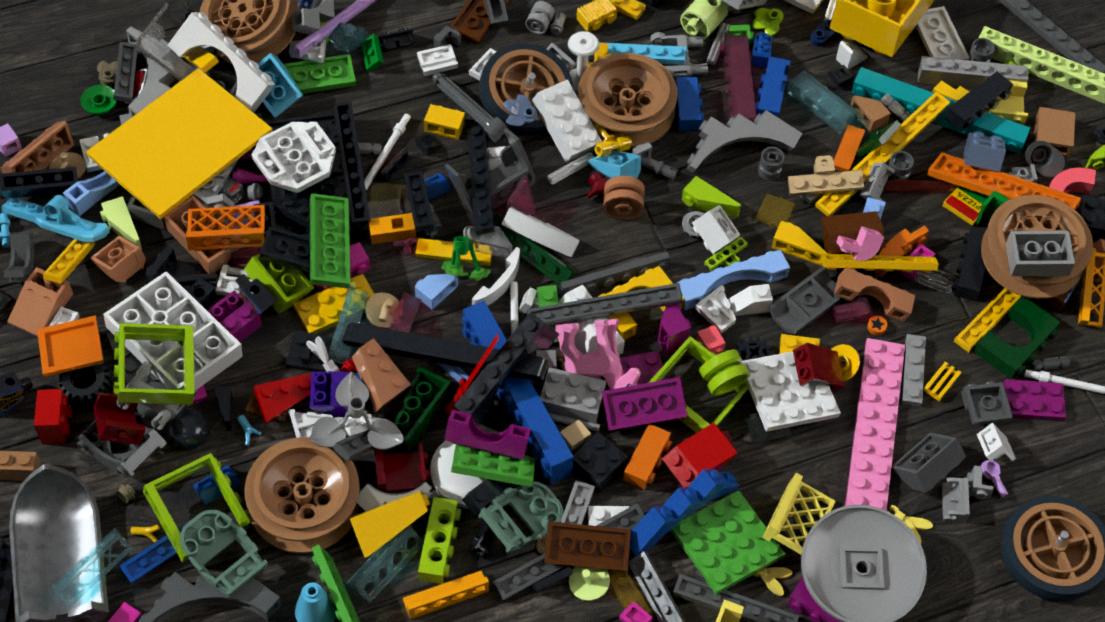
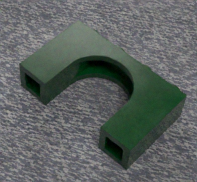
(1012, 359)

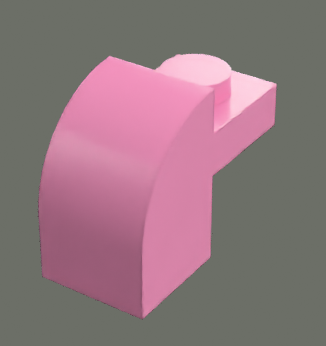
(864, 247)

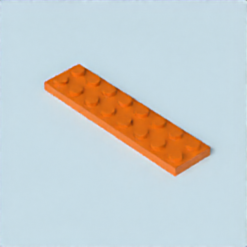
(987, 181)

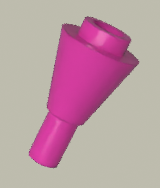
(246, 177)

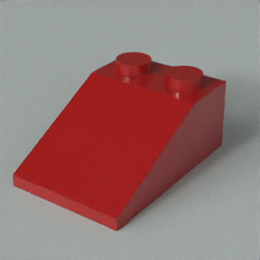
(701, 451)

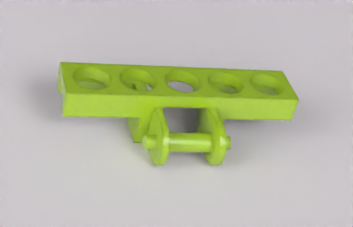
(722, 262)

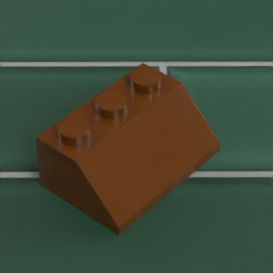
(848, 226)

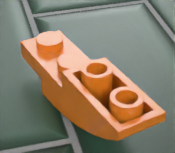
(903, 244)

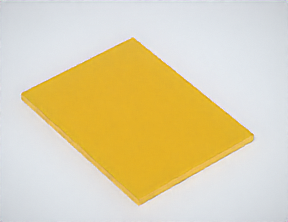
(179, 143)

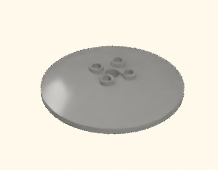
(870, 538)

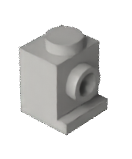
(1026, 173)

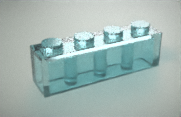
(822, 102)

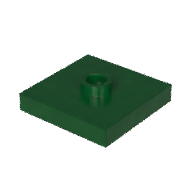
(878, 138)

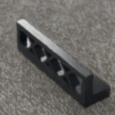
(6, 581)

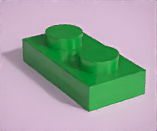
(372, 53)

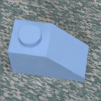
(435, 288)

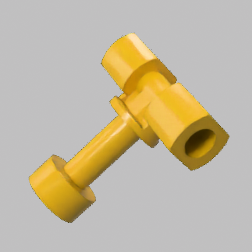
(610, 142)

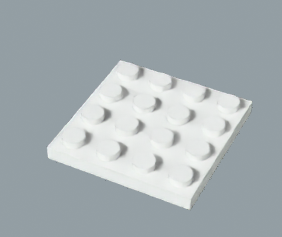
(781, 398)

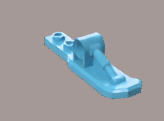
(57, 218)

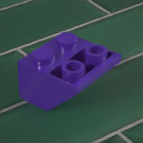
(323, 393)

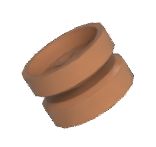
(623, 198)

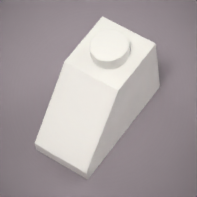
(752, 300)

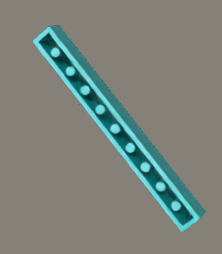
(875, 86)

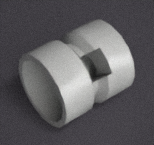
(540, 17)

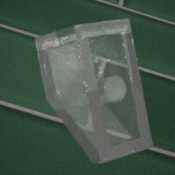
(493, 244)

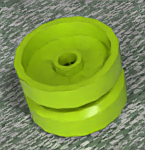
(724, 372)

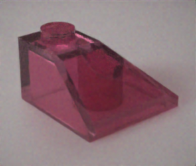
(522, 198)

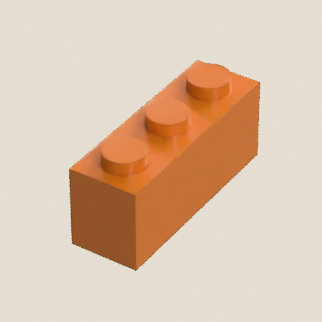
(647, 457)

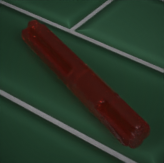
(918, 185)

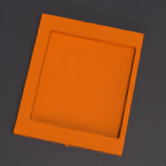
(70, 346)

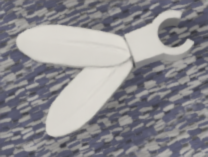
(320, 351)

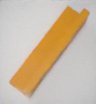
(1086, 292)
(446, 594)

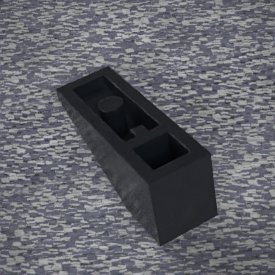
(484, 494)

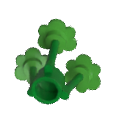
(461, 247)

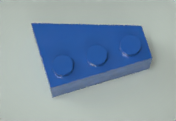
(773, 86)

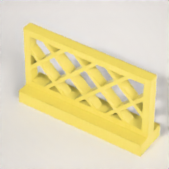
(783, 511)

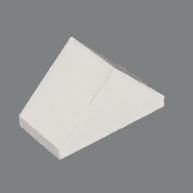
(850, 54)

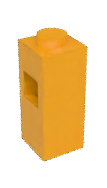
(391, 228)

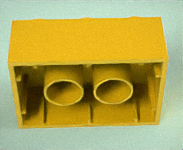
(878, 22)

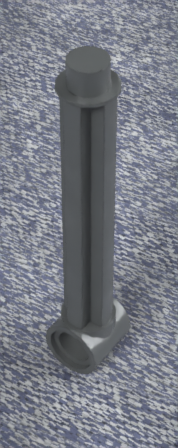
(492, 126)

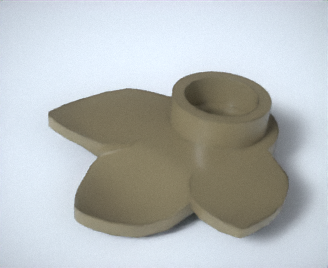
(107, 72)

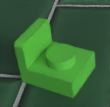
(741, 30)

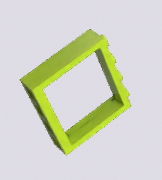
(159, 333)
(696, 349)
(223, 483)

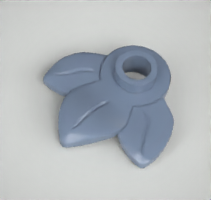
(518, 110)

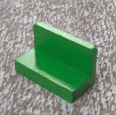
(991, 204)

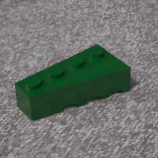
(422, 406)

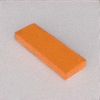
(848, 148)

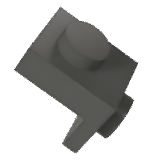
(446, 36)

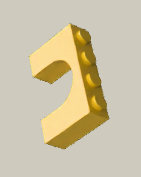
(651, 278)

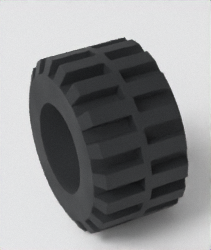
(85, 397)

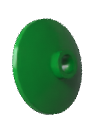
(98, 99)

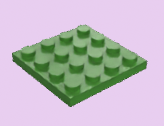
(727, 542)

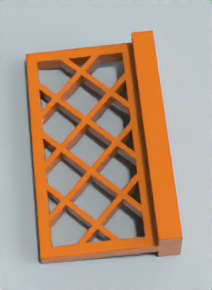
(227, 236)

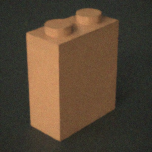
(1055, 128)

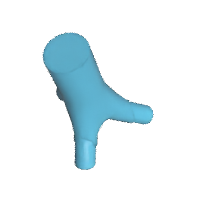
(248, 429)

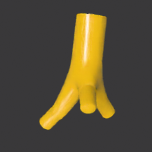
(146, 531)

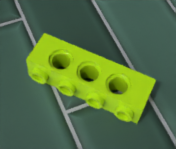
(441, 510)

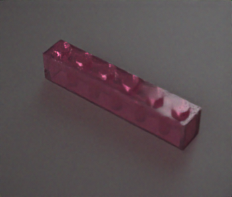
(739, 77)

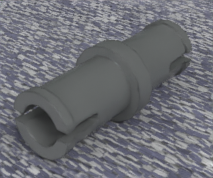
(659, 167)

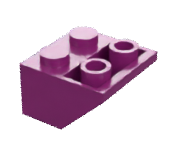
(236, 316)
(673, 329)

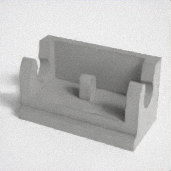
(876, 180)
(955, 500)

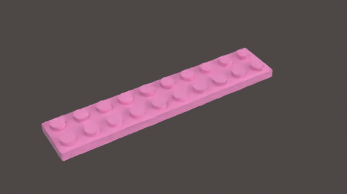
(875, 424)

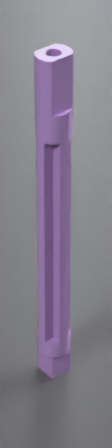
(325, 30)

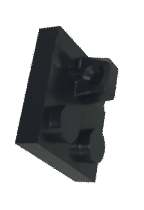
(301, 357)

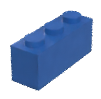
(688, 104)

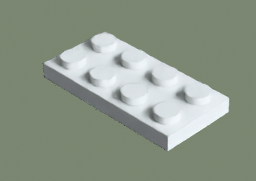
(940, 35)

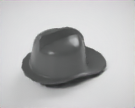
(1046, 158)

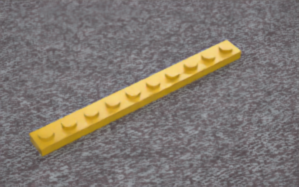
(902, 137)

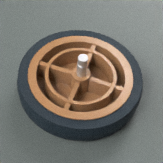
(522, 71)
(1055, 548)

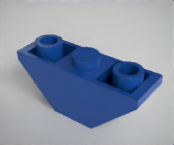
(761, 50)

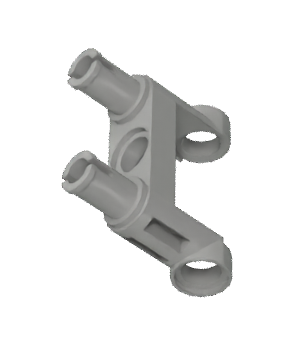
(681, 40)
(165, 411)

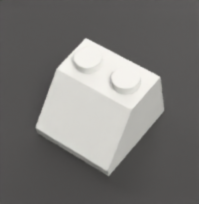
(715, 229)

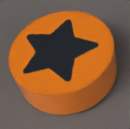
(877, 325)

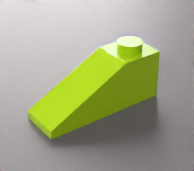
(705, 197)

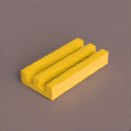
(950, 370)

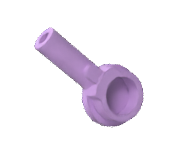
(991, 471)

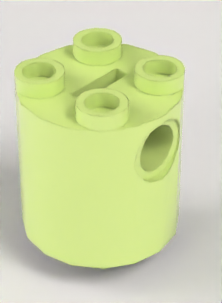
(703, 17)

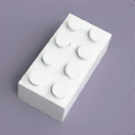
(566, 120)

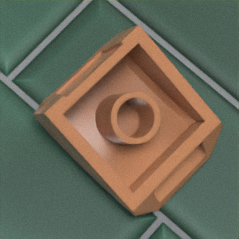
(119, 259)

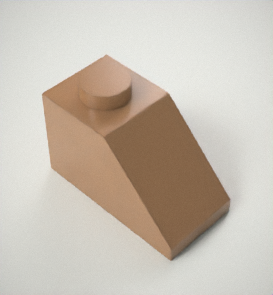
(870, 112)

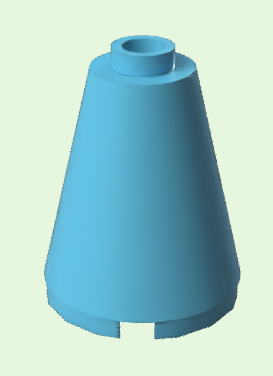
(314, 605)

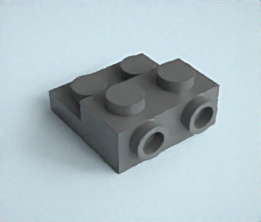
(986, 403)

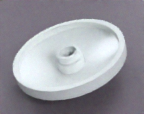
(449, 484)

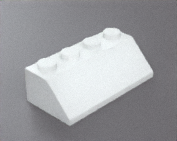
(586, 335)

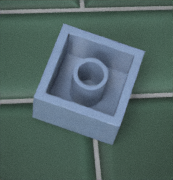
(984, 151)

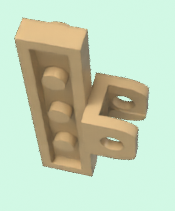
(825, 179)

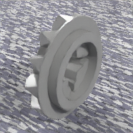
(687, 222)

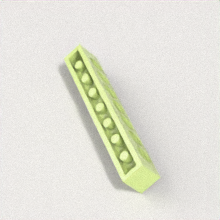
(1047, 65)

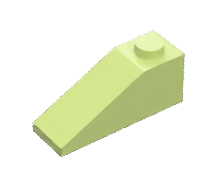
(119, 219)

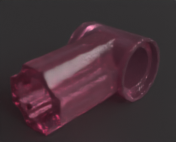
(857, 310)

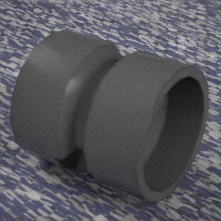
(981, 50)
(771, 163)
(902, 164)

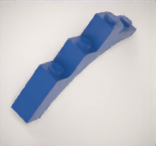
(684, 501)

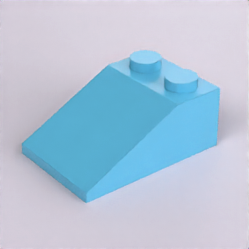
(285, 91)

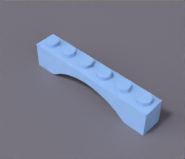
(88, 192)
(766, 268)

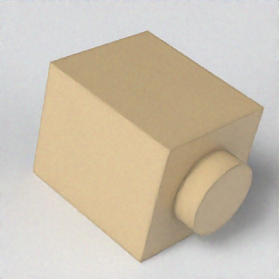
(575, 436)

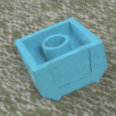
(617, 164)

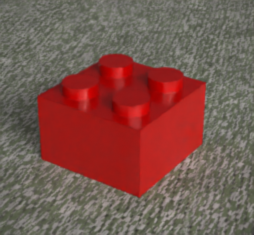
(52, 416)

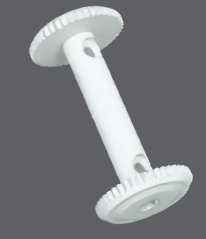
(583, 45)

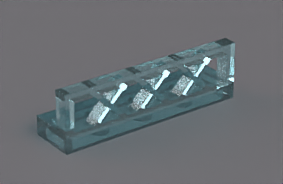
(351, 312)
(380, 558)
(85, 562)

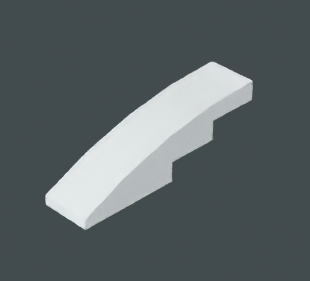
(540, 232)

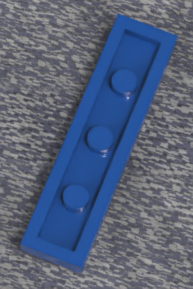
(149, 558)

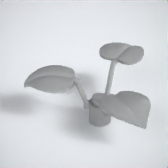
(354, 394)

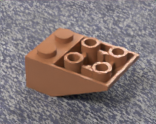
(39, 302)

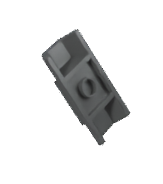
(805, 302)

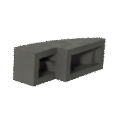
(496, 11)

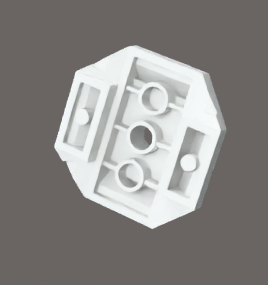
(295, 156)

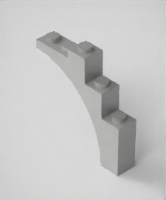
(157, 78)
(765, 129)

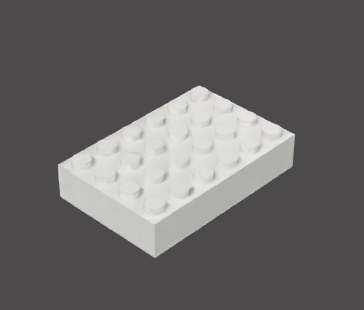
(168, 303)

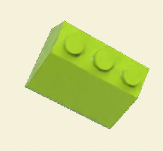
(283, 282)

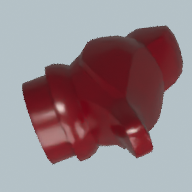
(598, 182)

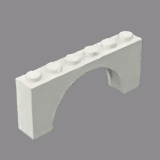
(251, 82)

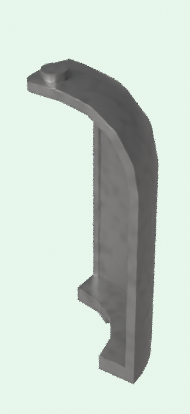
(50, 532)

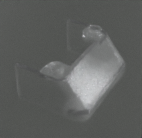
(150, 46)

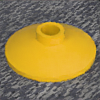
(850, 356)

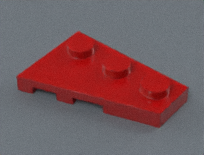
(281, 395)

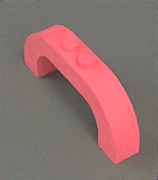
(1074, 180)

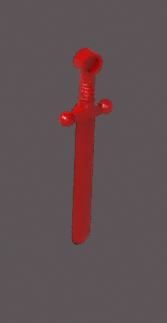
(464, 384)

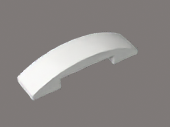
(502, 284)

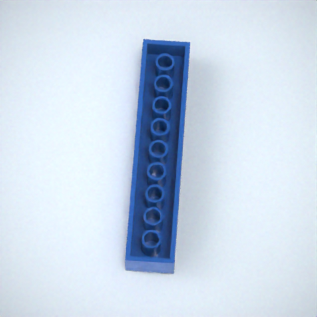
(522, 400)

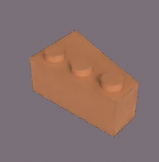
(379, 374)

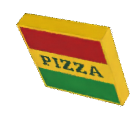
(965, 204)

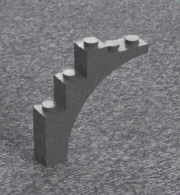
(183, 596)

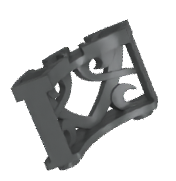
(125, 462)

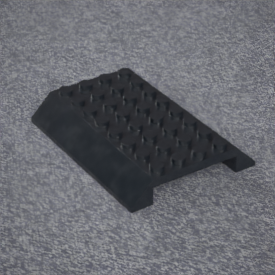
(344, 180)

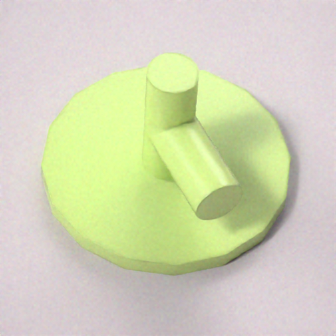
(589, 583)

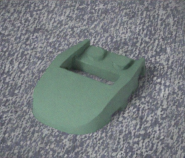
(532, 504)
(207, 537)

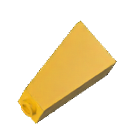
(384, 522)

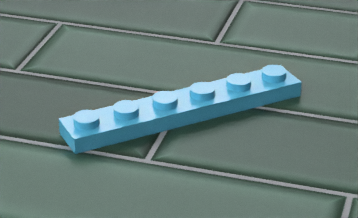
(660, 53)

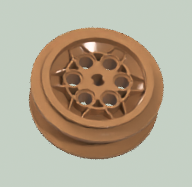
(253, 25)
(629, 96)
(1035, 214)
(276, 474)

